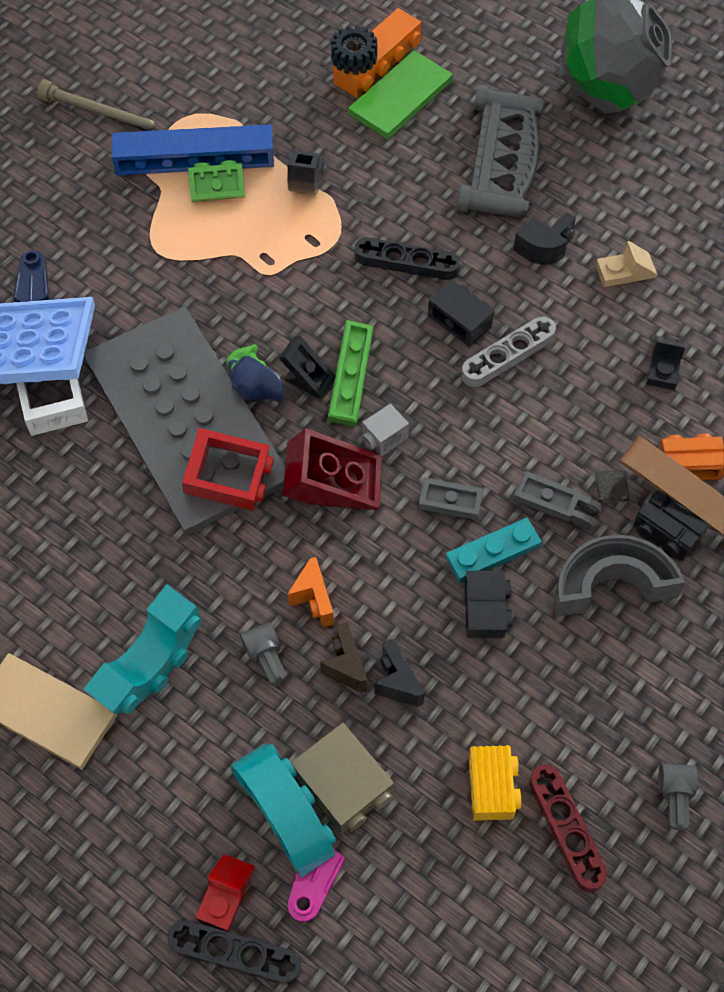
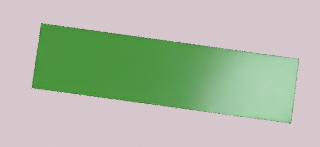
(350, 373)

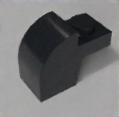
(304, 172)
(544, 244)

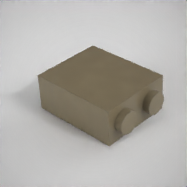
(343, 778)

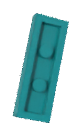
(494, 549)

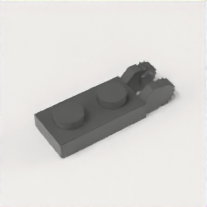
(556, 500)

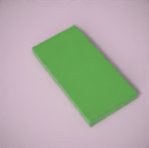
(400, 94)

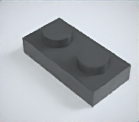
(450, 498)

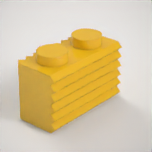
(492, 783)

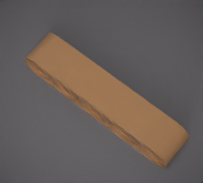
(676, 482)

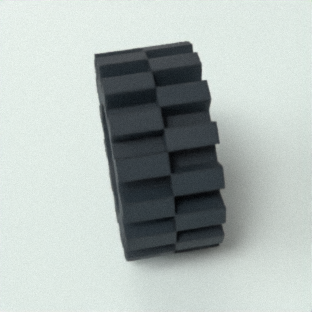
(362, 42)

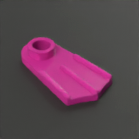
(314, 888)

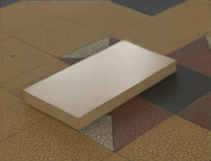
(51, 712)

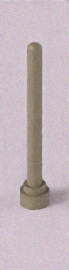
(50, 92)

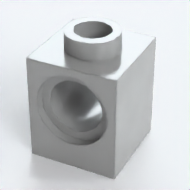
(384, 430)

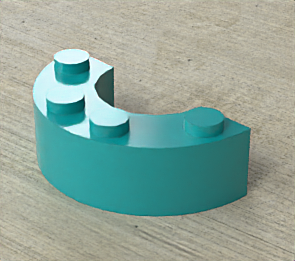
(151, 658)
(285, 807)

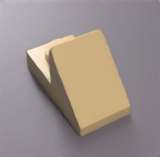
(627, 267)

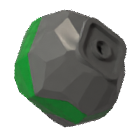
(615, 52)

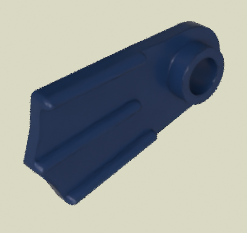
(31, 278)

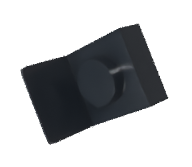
(665, 362)
(306, 368)
(402, 682)

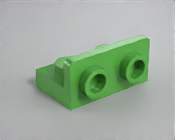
(216, 181)

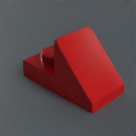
(225, 892)

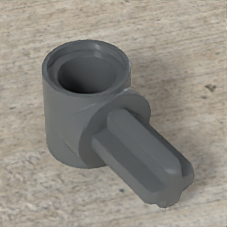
(262, 646)
(678, 785)

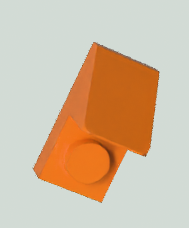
(311, 588)

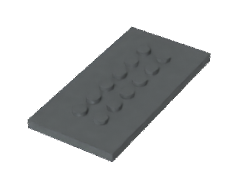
(165, 389)

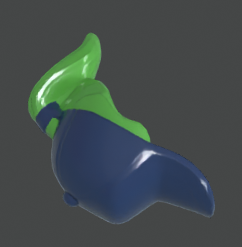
(252, 377)

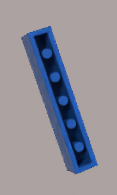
(182, 148)

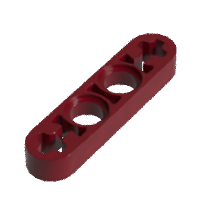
(564, 828)

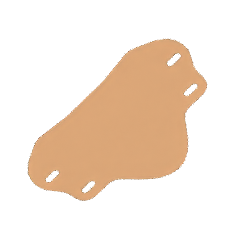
(262, 222)

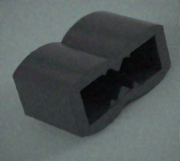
(486, 604)

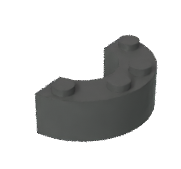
(616, 559)

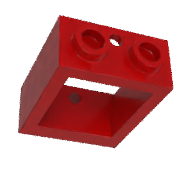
(194, 486)

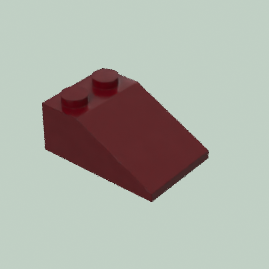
(331, 472)

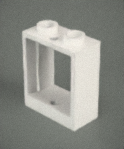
(53, 415)

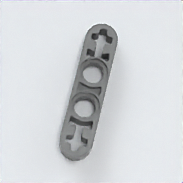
(511, 354)

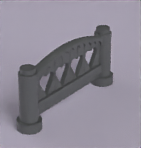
(484, 193)

